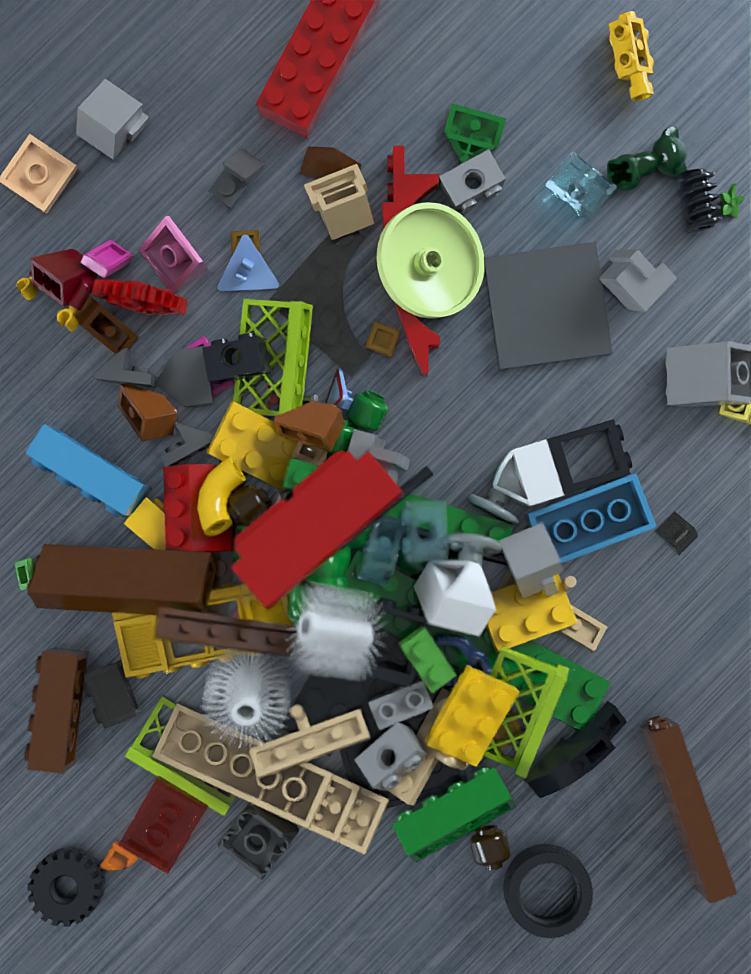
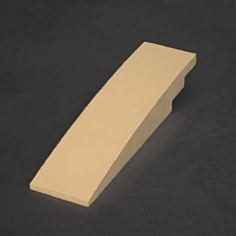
(297, 793)

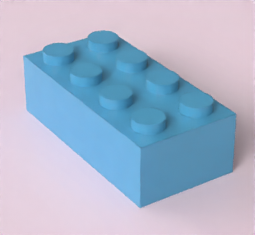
(88, 470)
(595, 518)

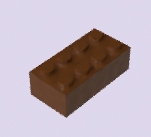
(57, 710)

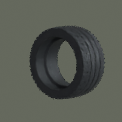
(567, 920)

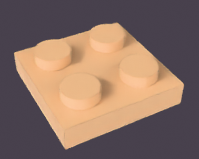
(38, 173)

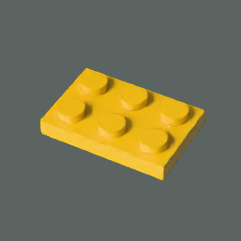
(252, 444)
(528, 618)
(471, 716)

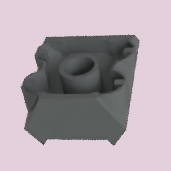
(258, 839)

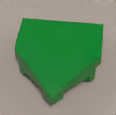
(473, 131)

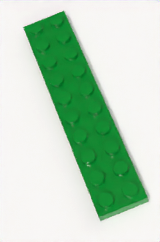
(582, 689)

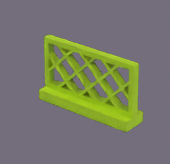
(294, 354)
(540, 712)
(183, 780)

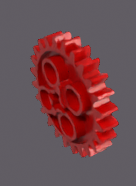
(139, 297)

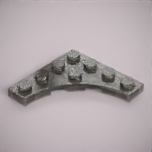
(320, 284)

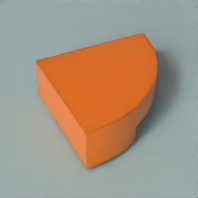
(117, 858)

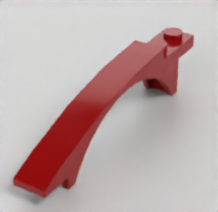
(406, 192)

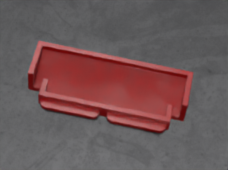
(313, 525)

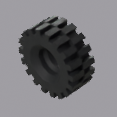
(85, 875)

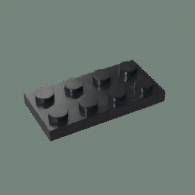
(330, 696)

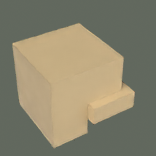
(341, 201)

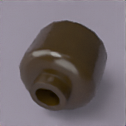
(248, 504)
(490, 847)

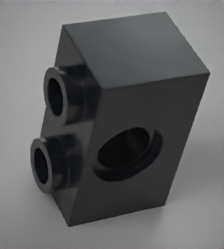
(253, 359)

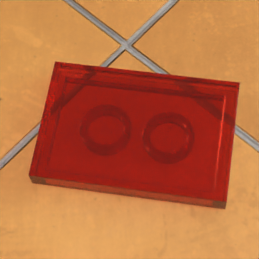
(163, 824)

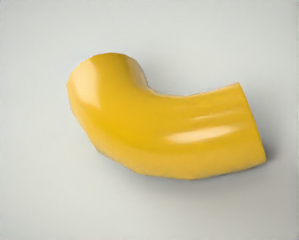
(214, 496)

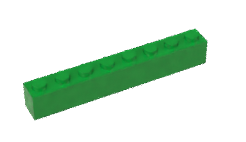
(457, 519)

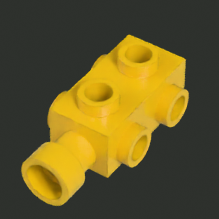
(630, 53)

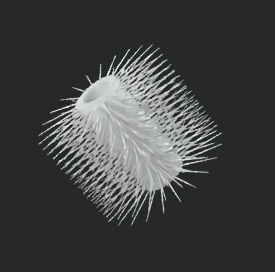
(335, 631)
(247, 695)

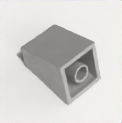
(709, 374)

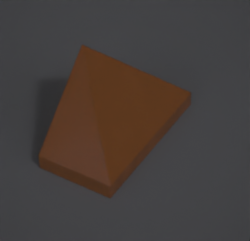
(324, 161)

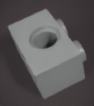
(481, 167)
(400, 703)
(376, 758)

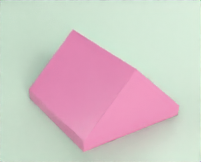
(172, 256)

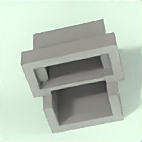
(110, 119)
(636, 280)
(390, 461)
(532, 560)

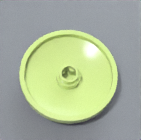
(430, 260)

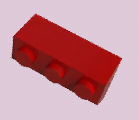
(182, 519)

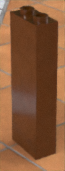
(121, 579)
(688, 809)

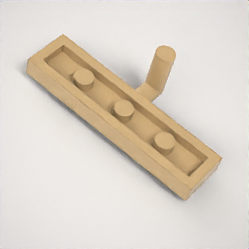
(586, 632)
(308, 742)
(414, 781)

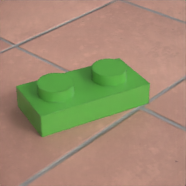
(427, 659)

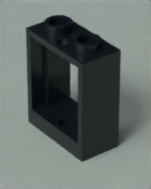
(615, 436)
(386, 671)

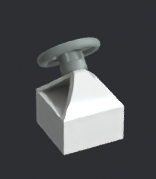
(523, 476)
(456, 591)

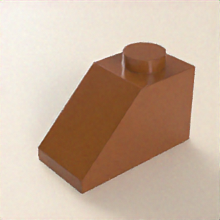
(105, 326)
(146, 412)
(312, 425)

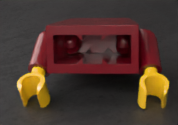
(63, 280)

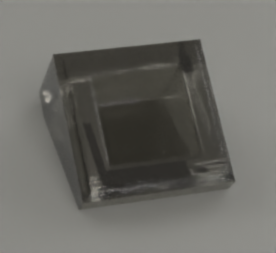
(676, 533)

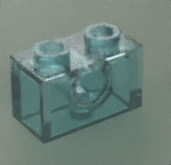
(595, 185)
(435, 545)
(381, 550)

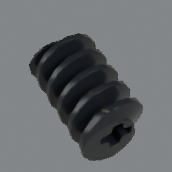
(699, 199)

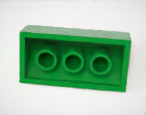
(453, 815)

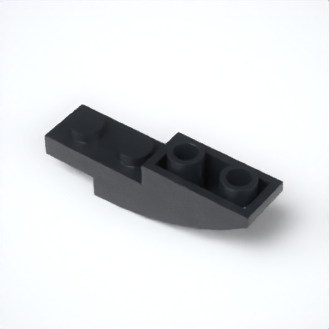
(573, 760)

